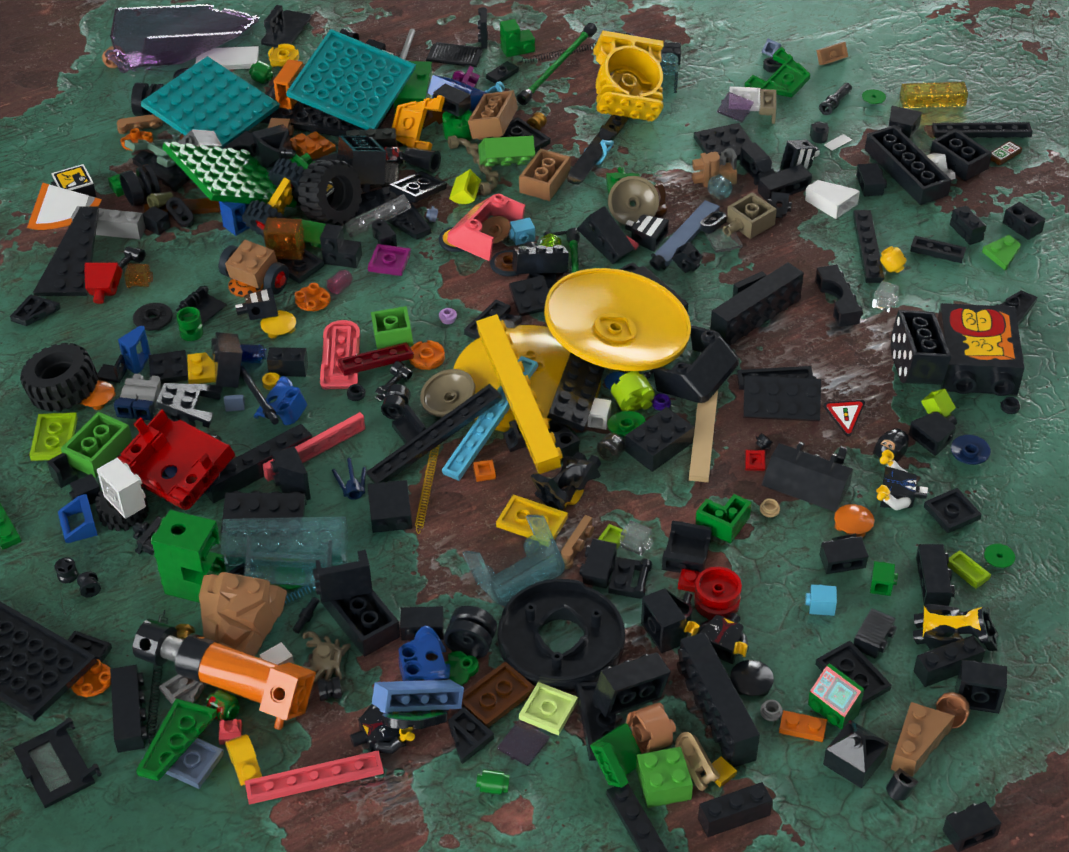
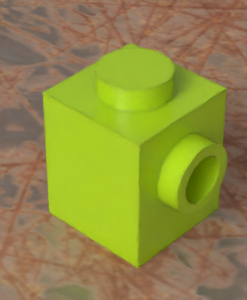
(939, 402)

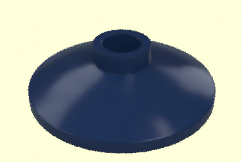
(970, 449)

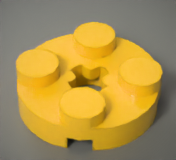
(280, 55)

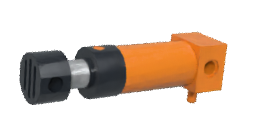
(278, 688)

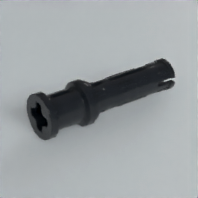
(832, 101)

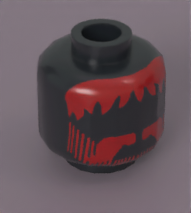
(394, 154)

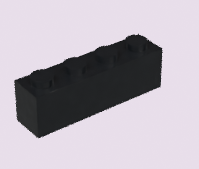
(128, 709)

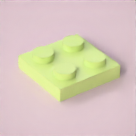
(548, 708)

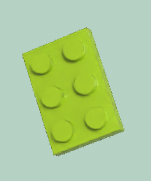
(51, 434)

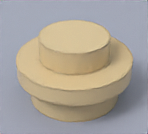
(769, 508)

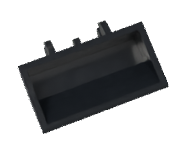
(808, 476)

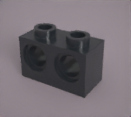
(1023, 220)
(565, 439)

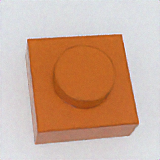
(484, 470)

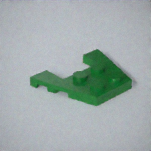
(786, 79)

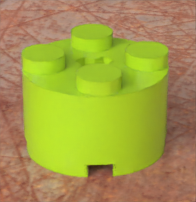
(633, 392)

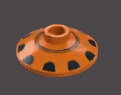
(241, 289)

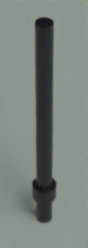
(268, 410)

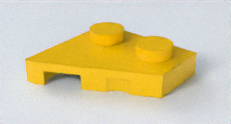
(200, 368)

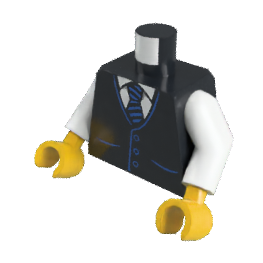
(898, 485)

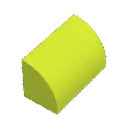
(465, 188)

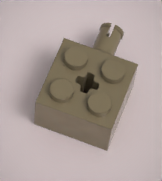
(749, 216)

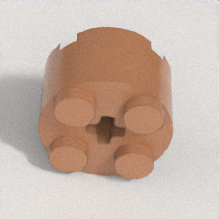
(651, 728)

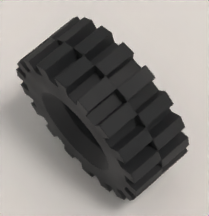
(113, 519)

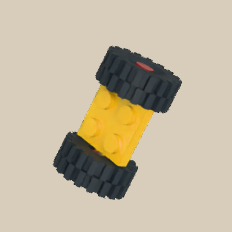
(286, 178)

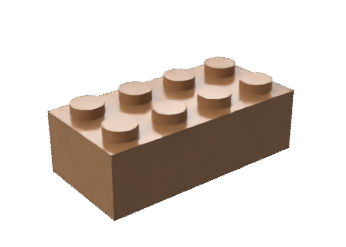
(492, 115)

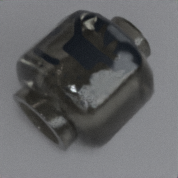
(611, 447)

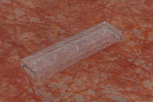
(381, 212)

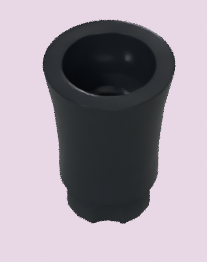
(424, 159)

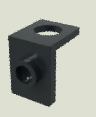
(113, 373)

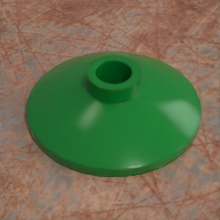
(624, 422)

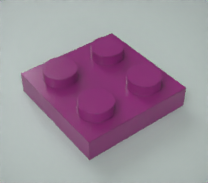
(389, 260)

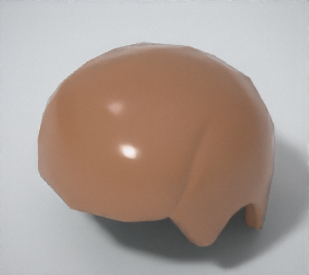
(955, 705)

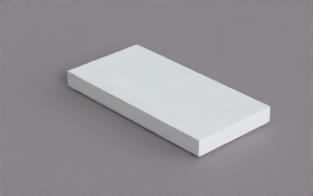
(233, 56)

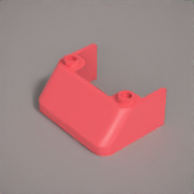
(467, 232)

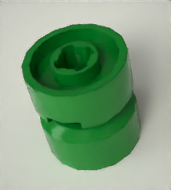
(189, 324)

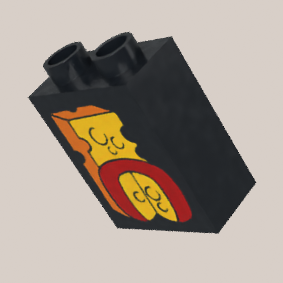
(982, 349)

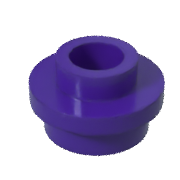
(661, 401)

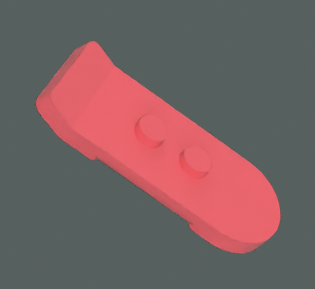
(339, 341)

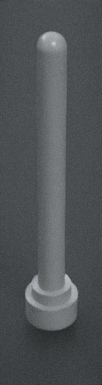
(407, 44)

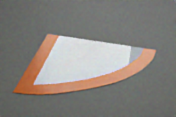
(56, 206)

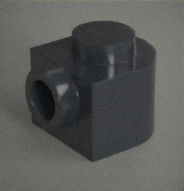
(819, 132)
(899, 790)

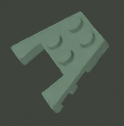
(162, 157)

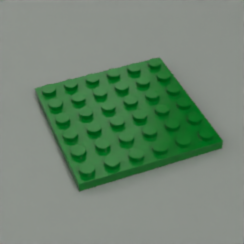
(224, 173)

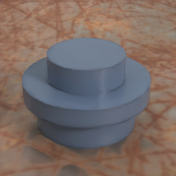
(431, 214)

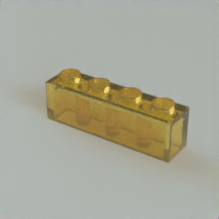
(933, 94)

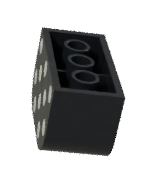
(919, 348)

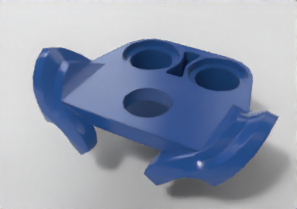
(289, 401)
(413, 659)

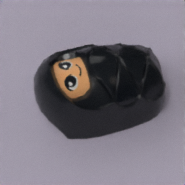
(894, 440)

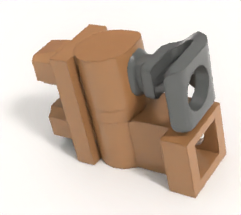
(714, 164)

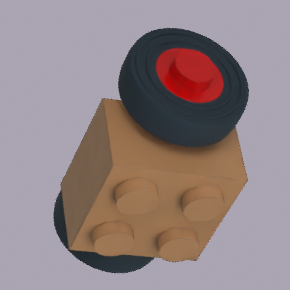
(254, 266)

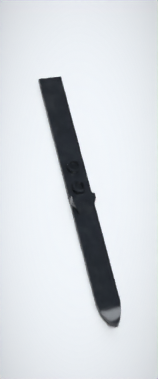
(594, 150)

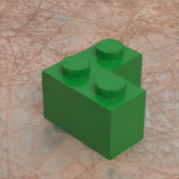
(515, 41)
(724, 520)

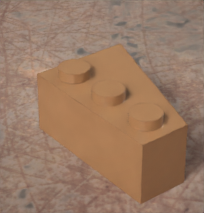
(920, 736)

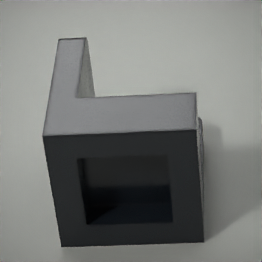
(61, 470)

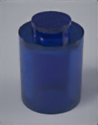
(253, 353)

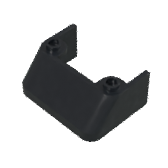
(705, 375)

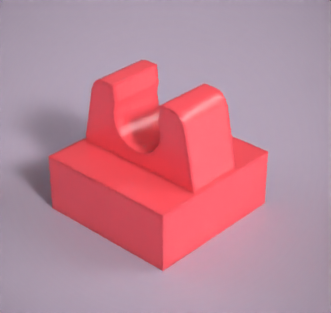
(229, 730)

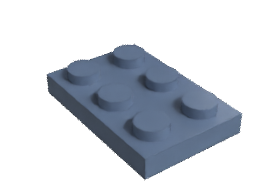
(196, 763)

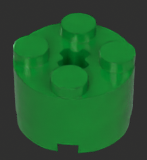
(456, 125)

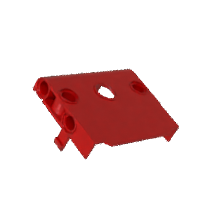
(176, 444)

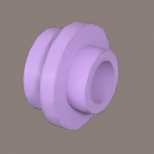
(447, 315)

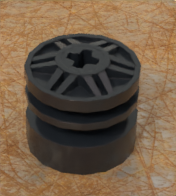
(140, 92)
(139, 185)

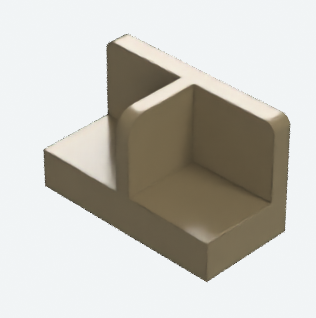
(768, 103)

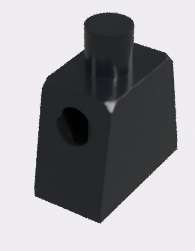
(905, 120)
(933, 431)

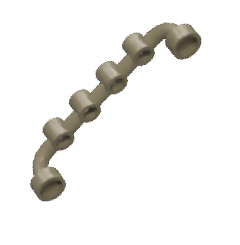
(491, 176)

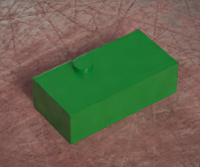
(417, 85)

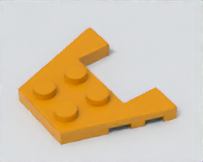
(410, 120)

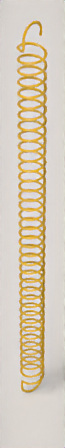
(422, 492)

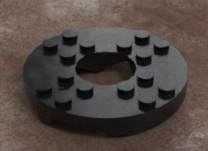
(556, 600)

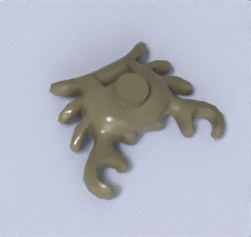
(326, 656)

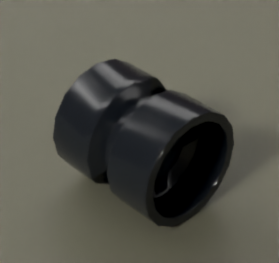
(395, 400)

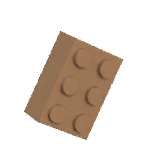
(544, 174)

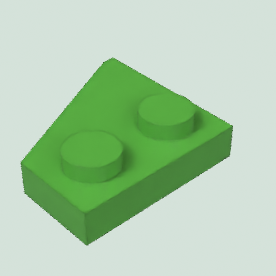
(1002, 250)

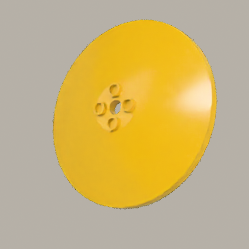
(646, 318)
(530, 342)

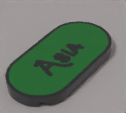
(419, 719)

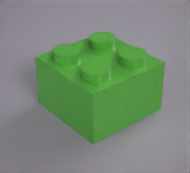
(392, 327)
(664, 777)

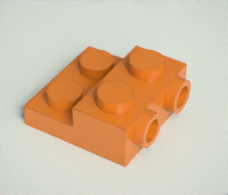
(313, 144)

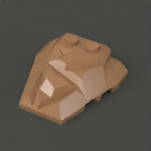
(239, 610)

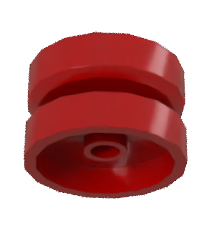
(717, 592)

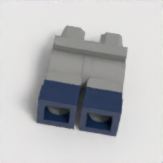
(138, 396)

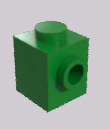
(883, 578)

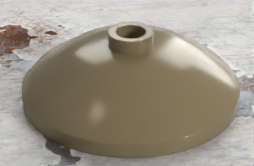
(632, 189)
(446, 391)

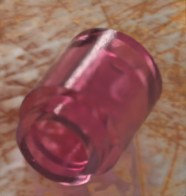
(339, 281)

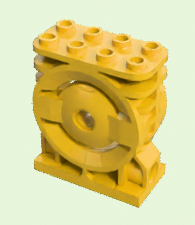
(637, 77)

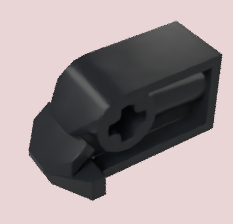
(755, 162)

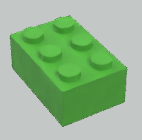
(506, 151)
(97, 443)

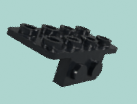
(283, 26)

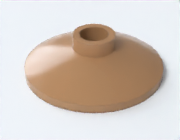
(496, 227)

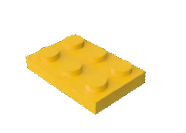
(514, 516)

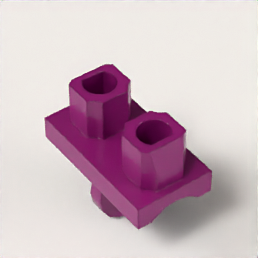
(469, 78)

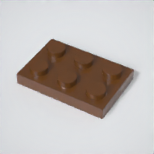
(496, 694)

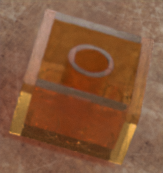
(285, 237)

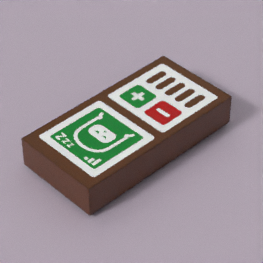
(1005, 152)

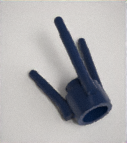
(353, 489)

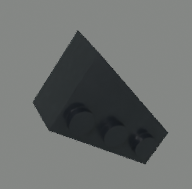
(227, 359)

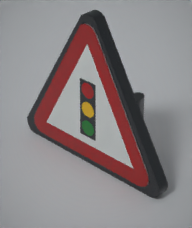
(845, 414)

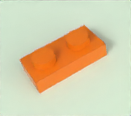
(802, 726)

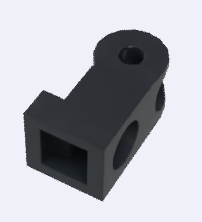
(384, 233)

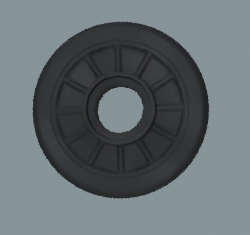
(163, 317)

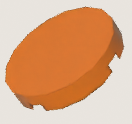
(427, 355)

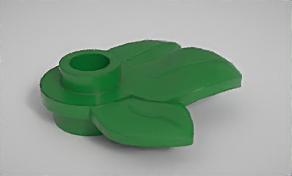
(458, 667)

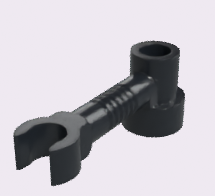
(132, 254)
(399, 371)

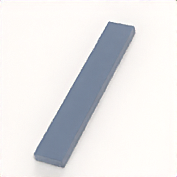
(686, 231)

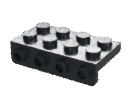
(782, 397)
(263, 505)

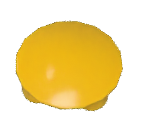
(279, 324)

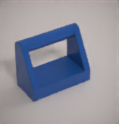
(128, 343)
(86, 529)

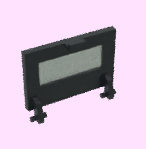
(55, 765)

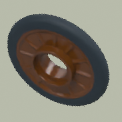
(498, 263)

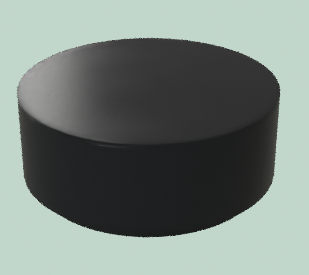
(841, 455)

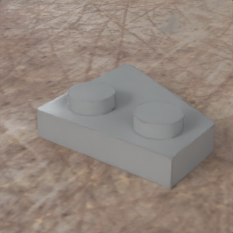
(182, 688)

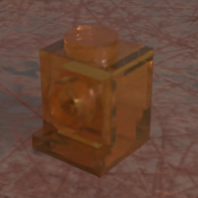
(138, 275)

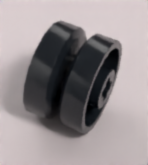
(470, 631)

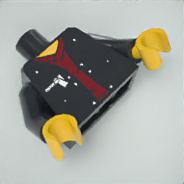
(724, 635)
(379, 736)

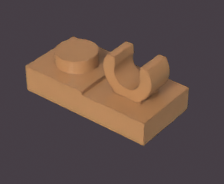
(832, 53)

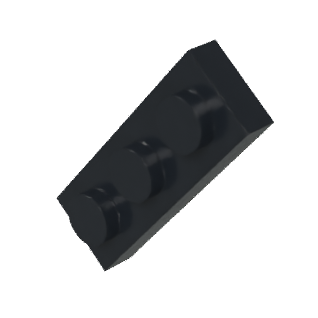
(938, 249)
(496, 307)

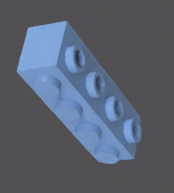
(417, 695)

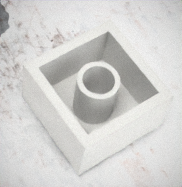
(121, 487)

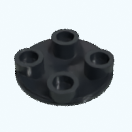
(752, 678)

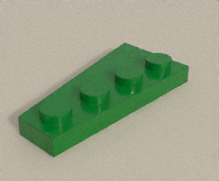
(178, 731)

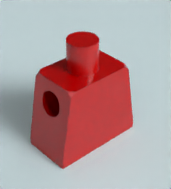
(102, 280)

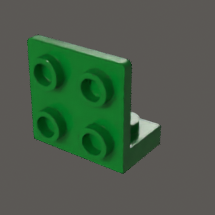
(616, 755)

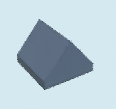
(770, 47)
(234, 403)

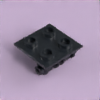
(205, 303)

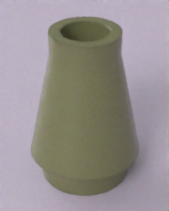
(158, 199)

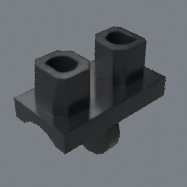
(145, 534)

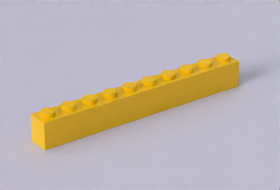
(518, 394)

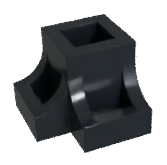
(514, 437)

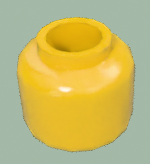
(893, 259)

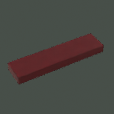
(375, 358)

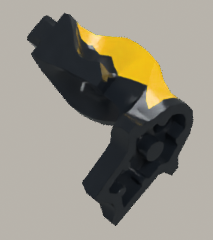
(574, 473)
(939, 628)

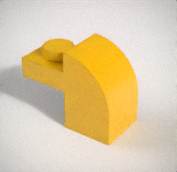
(243, 758)

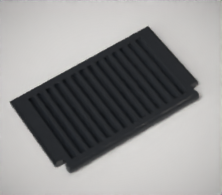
(454, 54)

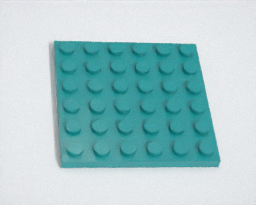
(351, 80)
(210, 100)

